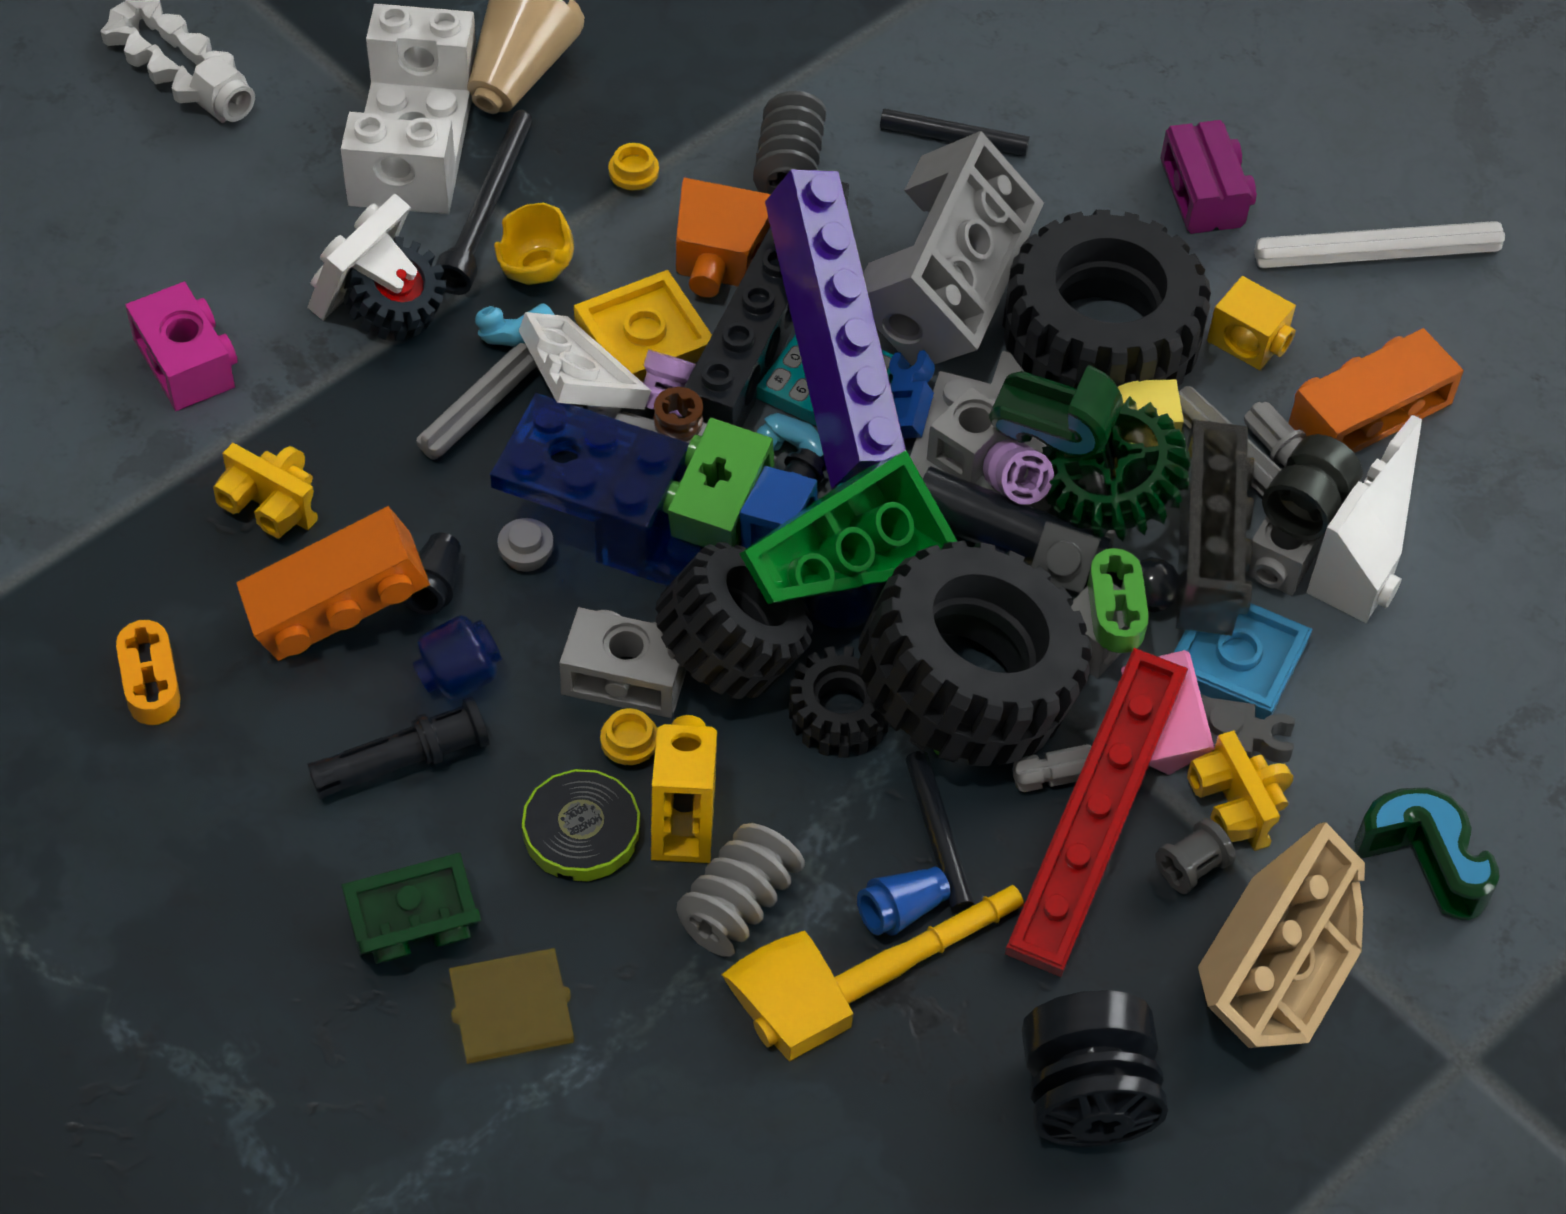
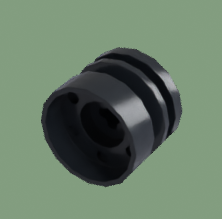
(1094, 1068)

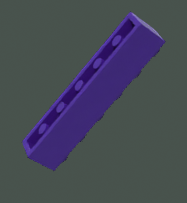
(833, 323)

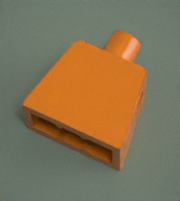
(718, 234)

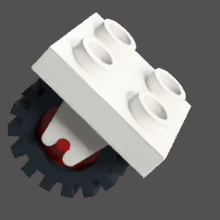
(379, 276)

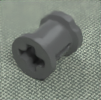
(1195, 855)

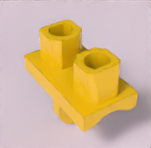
(271, 481)
(1249, 785)

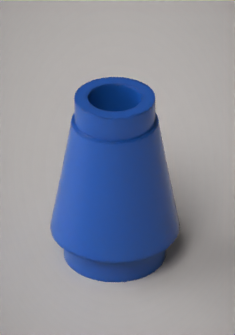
(901, 899)

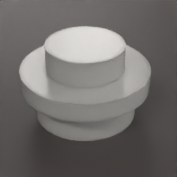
(525, 544)

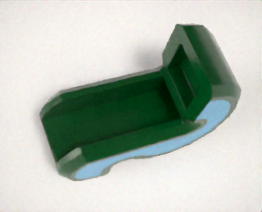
(1057, 414)
(1440, 839)

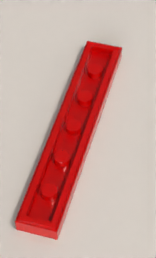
(1096, 813)

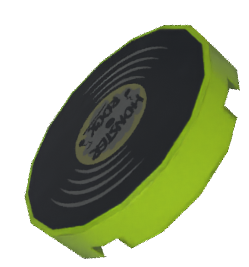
(581, 824)

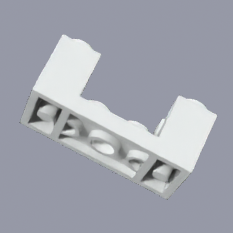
(414, 109)

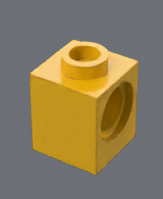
(1252, 323)

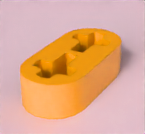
(136, 674)

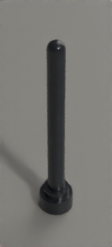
(459, 261)

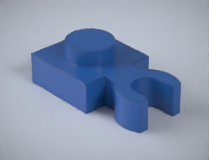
(911, 392)

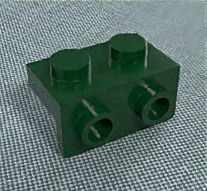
(411, 906)

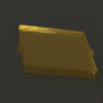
(511, 1005)

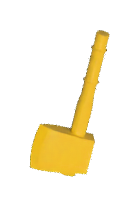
(802, 1003)

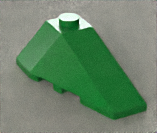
(850, 534)

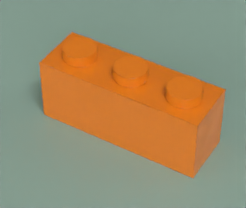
(1378, 392)
(332, 584)

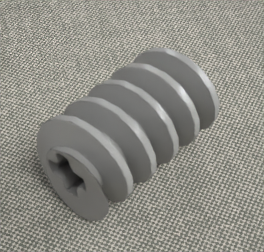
(736, 886)

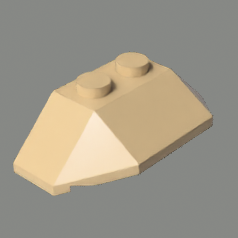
(1288, 943)

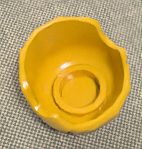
(534, 244)

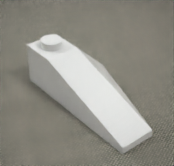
(1368, 533)

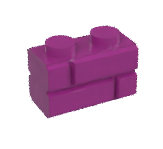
(1207, 176)

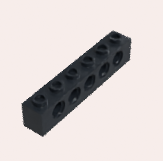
(745, 339)

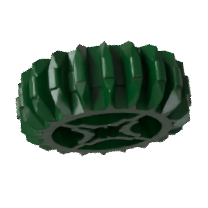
(1146, 475)

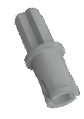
(1273, 431)

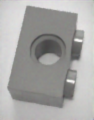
(595, 673)

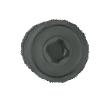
(1311, 486)

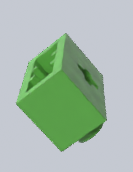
(716, 483)

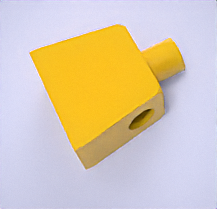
(687, 766)

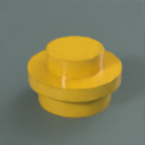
(633, 167)
(628, 737)

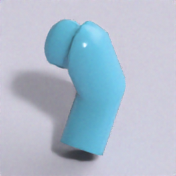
(501, 331)
(792, 430)

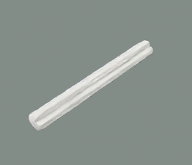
(1379, 244)

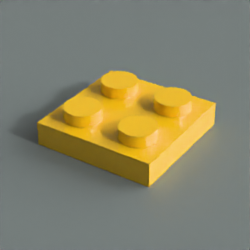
(644, 318)

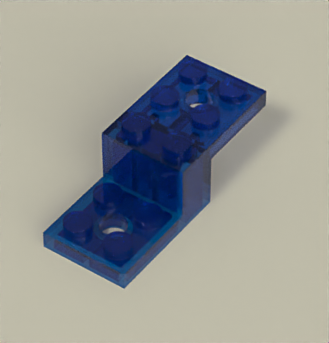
(613, 482)

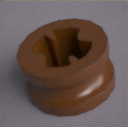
(688, 404)

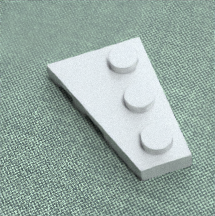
(578, 366)

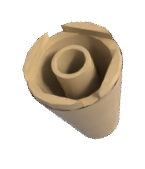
(518, 47)

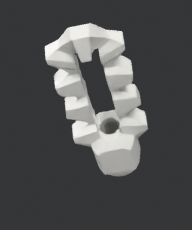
(215, 82)

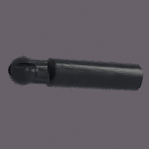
(996, 520)

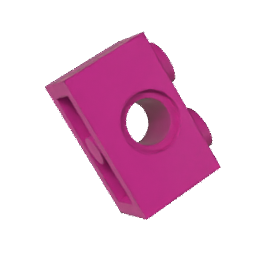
(181, 345)

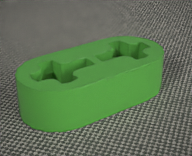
(1106, 600)

